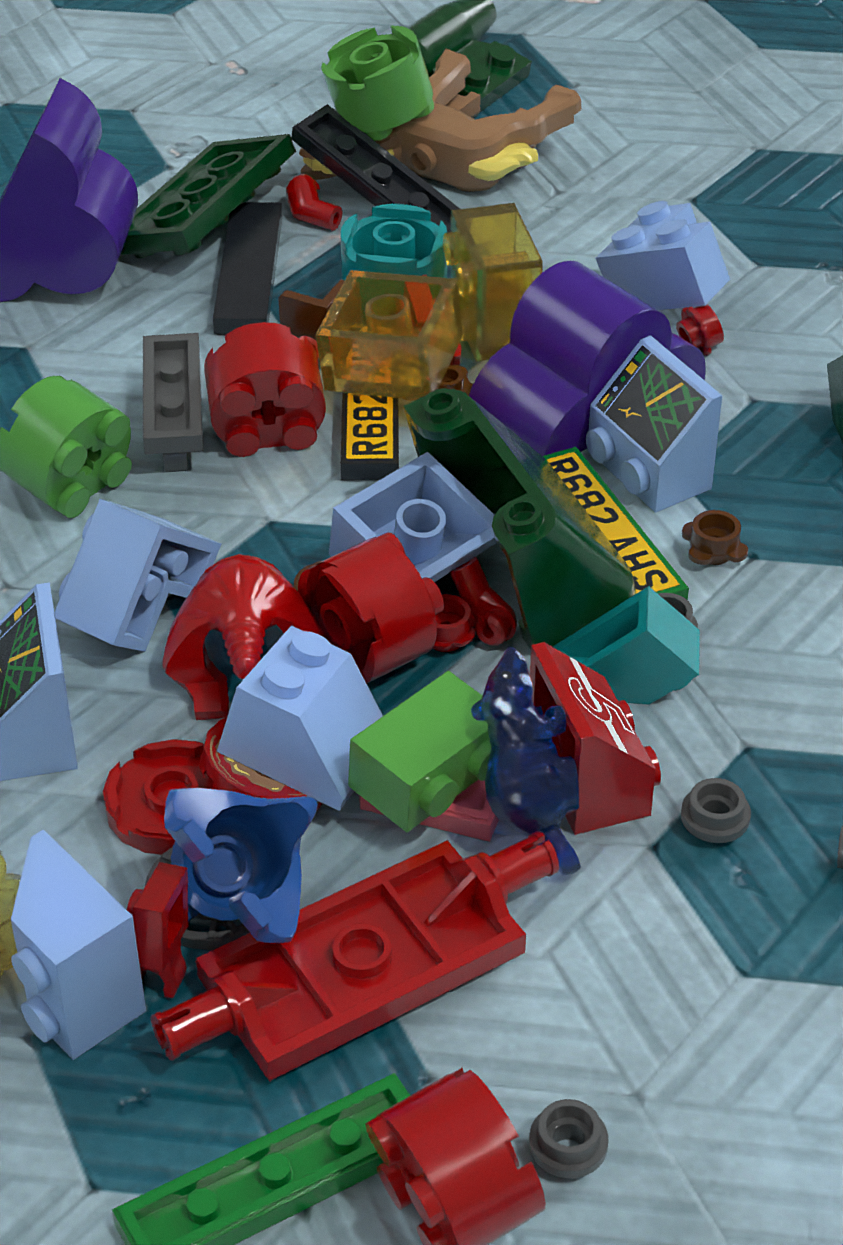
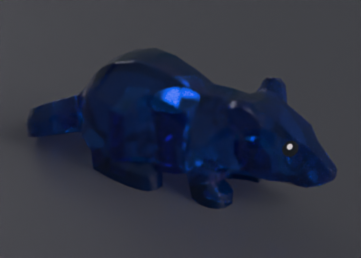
(524, 775)

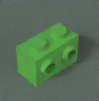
(421, 753)

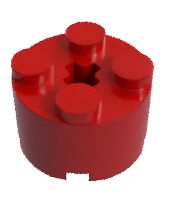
(264, 389)
(374, 605)
(455, 1162)

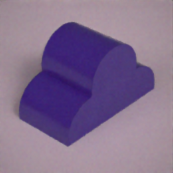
(64, 203)
(563, 351)

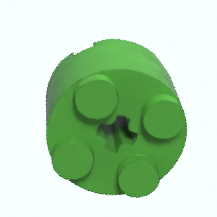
(378, 80)
(65, 444)

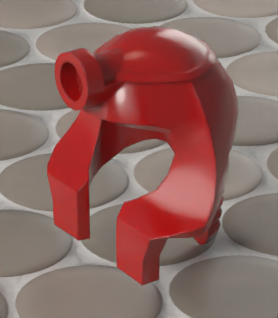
(241, 601)

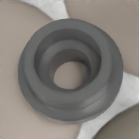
(716, 811)
(568, 1121)

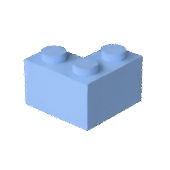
(666, 258)
(127, 572)

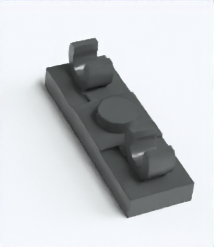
(172, 398)

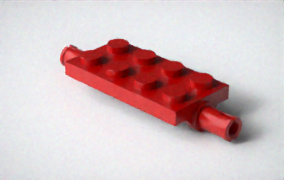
(361, 956)

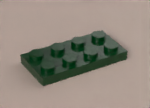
(205, 194)

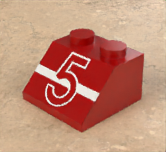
(601, 737)

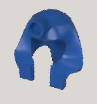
(241, 856)

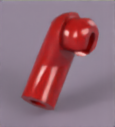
(307, 207)
(493, 616)

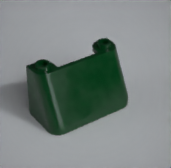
(554, 549)

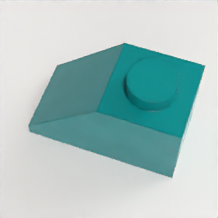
(639, 648)

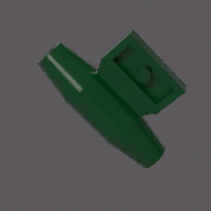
(459, 28)

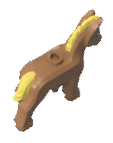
(464, 150)

